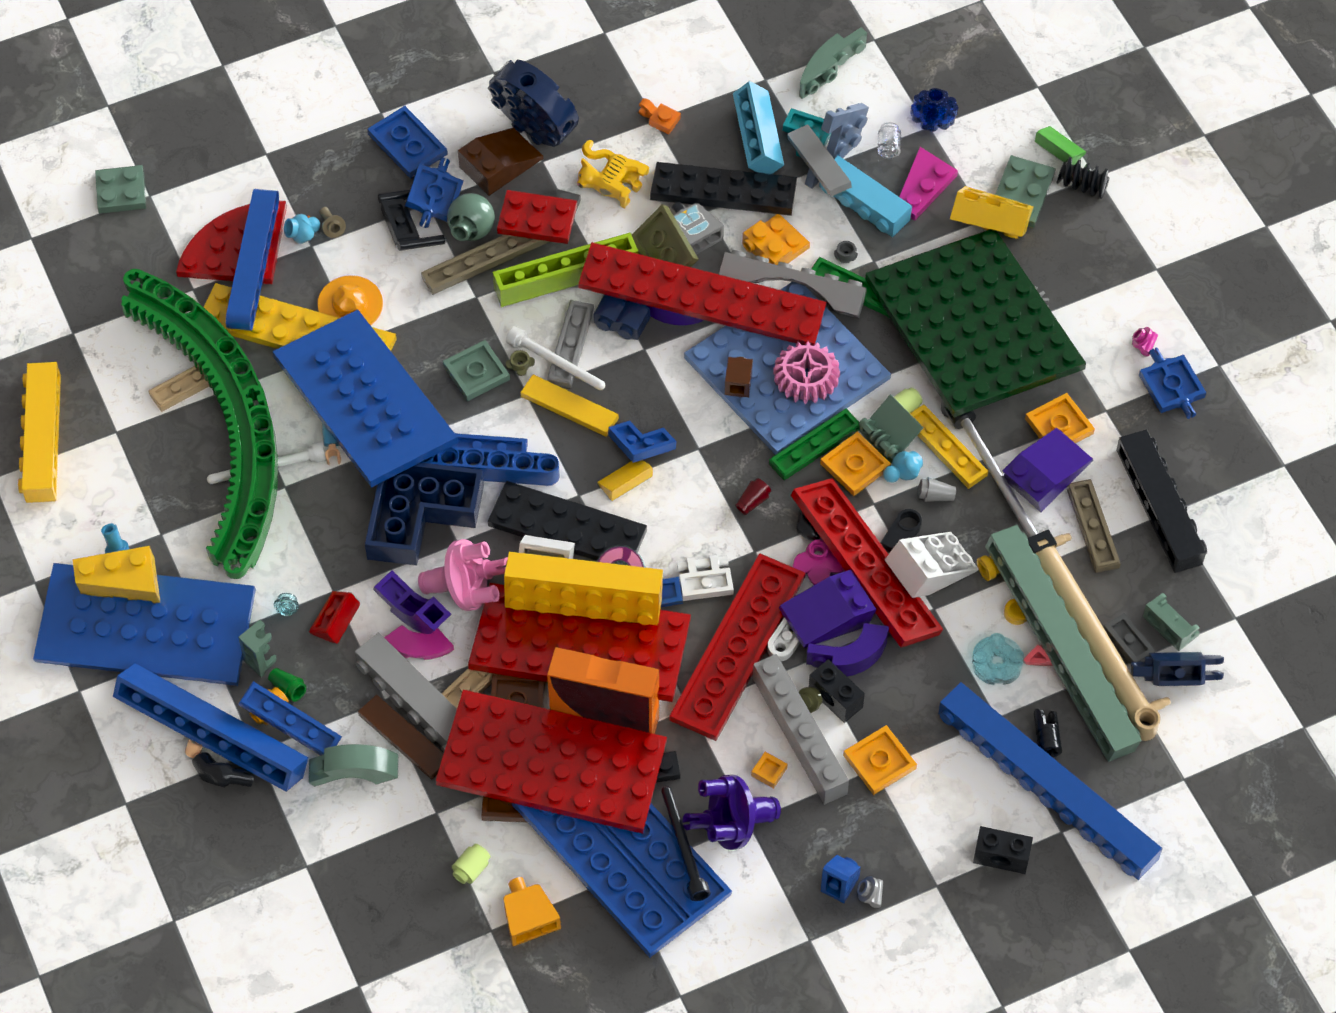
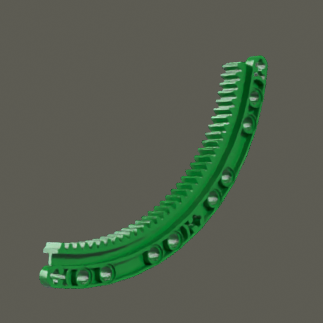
(252, 477)

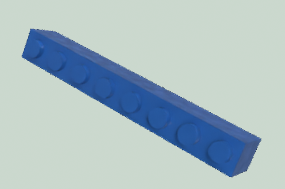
(210, 727)

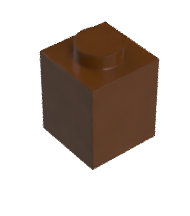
(738, 376)

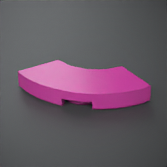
(419, 644)

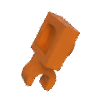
(661, 118)

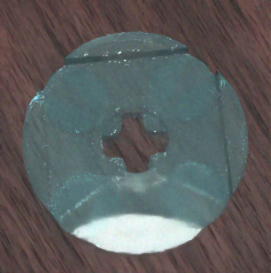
(997, 673)

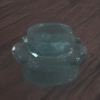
(286, 604)

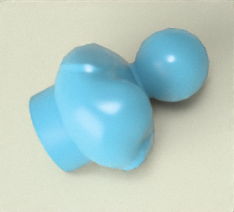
(301, 228)
(904, 466)

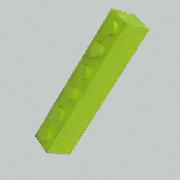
(550, 272)

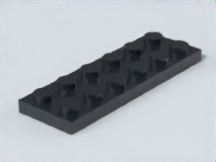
(723, 188)
(542, 515)

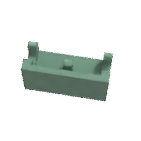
(1170, 623)
(254, 646)

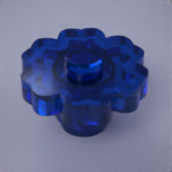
(934, 109)

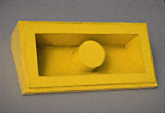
(625, 479)

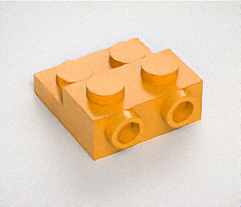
(775, 240)

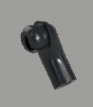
(805, 528)

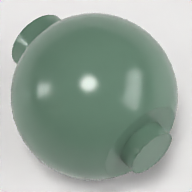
(470, 217)

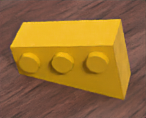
(991, 212)
(119, 574)

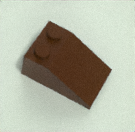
(497, 159)

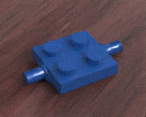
(433, 192)
(1172, 383)

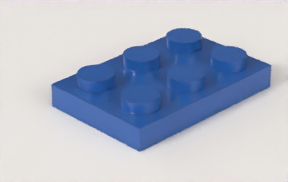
(407, 141)

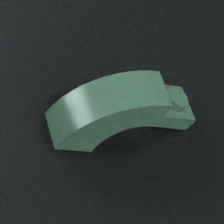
(353, 761)

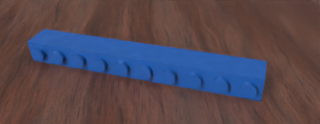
(1049, 781)

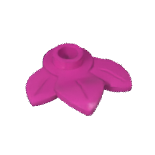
(817, 566)

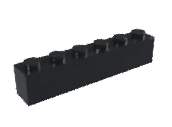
(1161, 501)

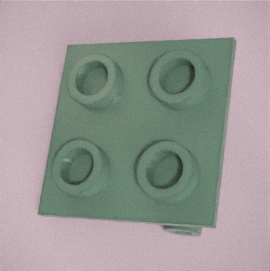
(890, 428)

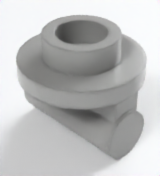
(870, 891)

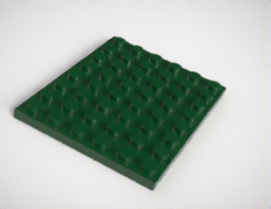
(975, 322)

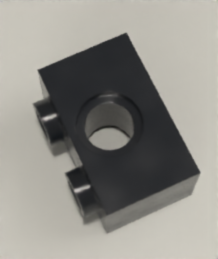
(837, 691)
(1002, 850)

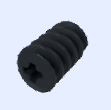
(1084, 177)

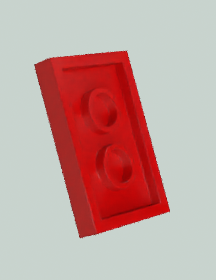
(537, 216)

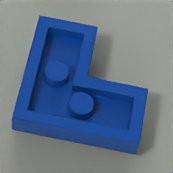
(639, 445)

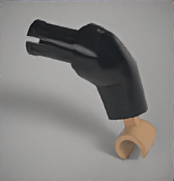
(215, 772)

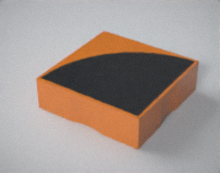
(604, 690)

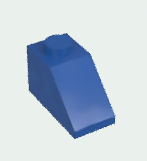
(839, 877)

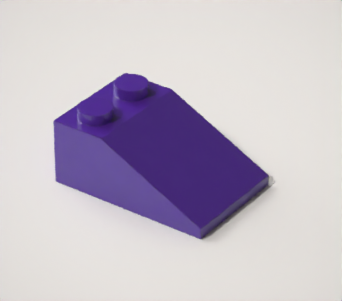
(1046, 468)
(829, 609)

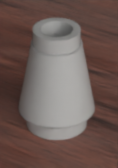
(934, 490)

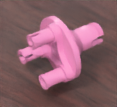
(465, 575)

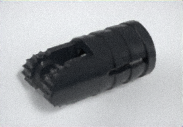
(1048, 734)

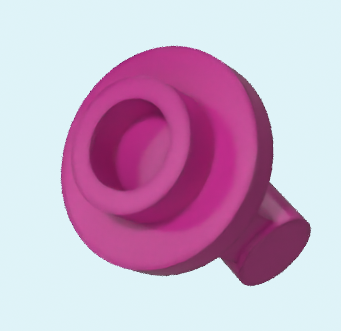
(1144, 340)

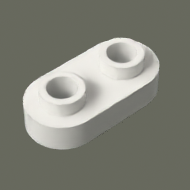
(783, 639)

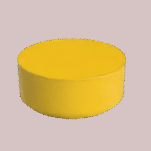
(1013, 613)

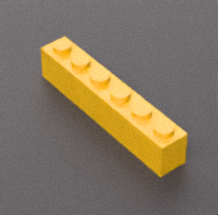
(40, 432)

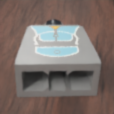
(698, 226)

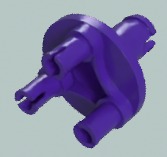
(731, 811)

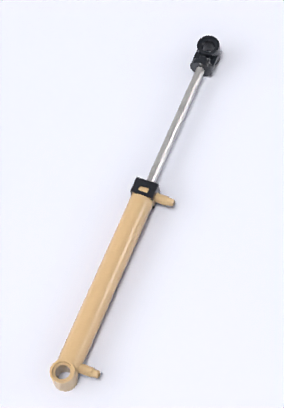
(1076, 604)

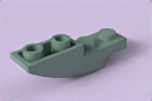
(824, 63)

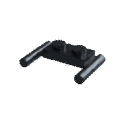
(401, 223)

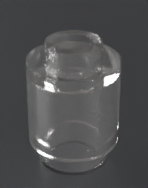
(889, 140)

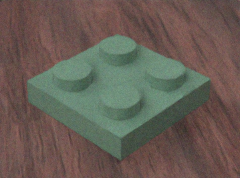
(120, 189)
(476, 370)

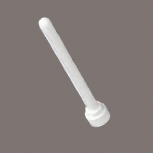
(518, 338)
(314, 453)

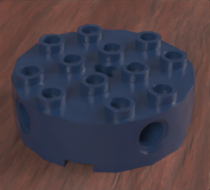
(533, 103)

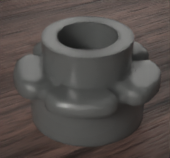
(846, 247)

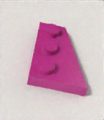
(926, 181)

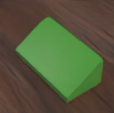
(1058, 145)

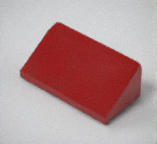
(335, 616)

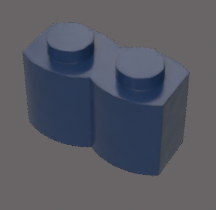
(621, 317)

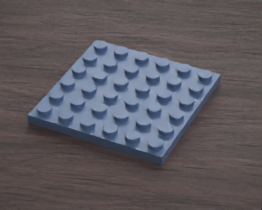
(767, 410)

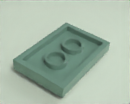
(1026, 183)

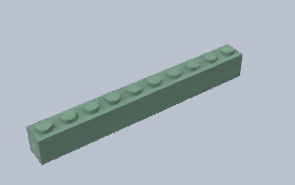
(1063, 643)

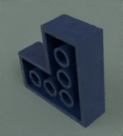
(420, 496)

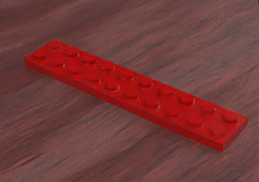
(702, 294)

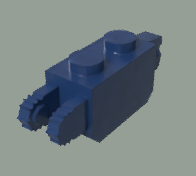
(1178, 668)

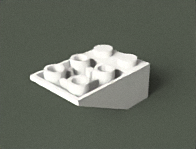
(930, 563)

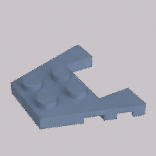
(845, 135)

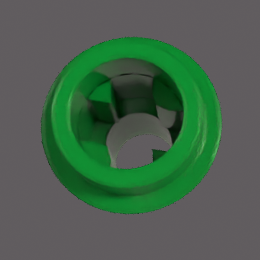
(289, 684)

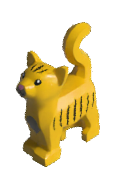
(615, 173)

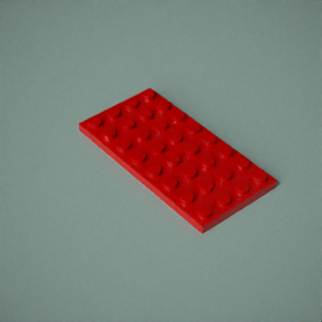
(525, 640)
(552, 761)

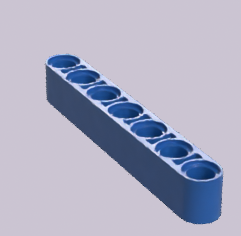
(252, 259)
(510, 461)

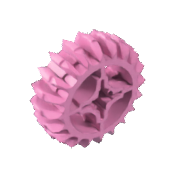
(791, 374)

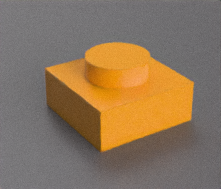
(769, 769)

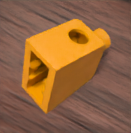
(529, 912)

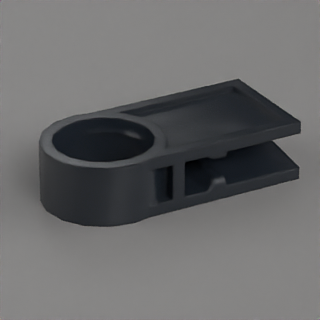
(900, 532)

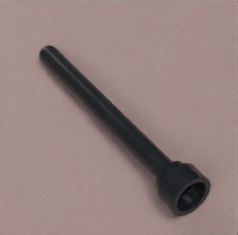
(698, 888)

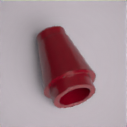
(753, 496)

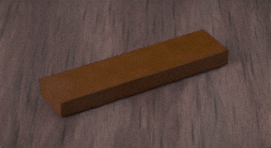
(402, 736)

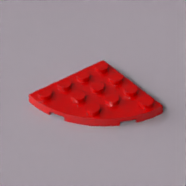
(217, 245)

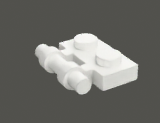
(705, 583)

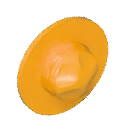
(351, 294)

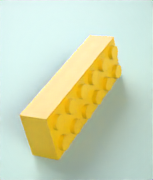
(583, 588)

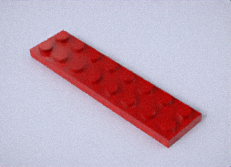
(862, 553)
(736, 647)

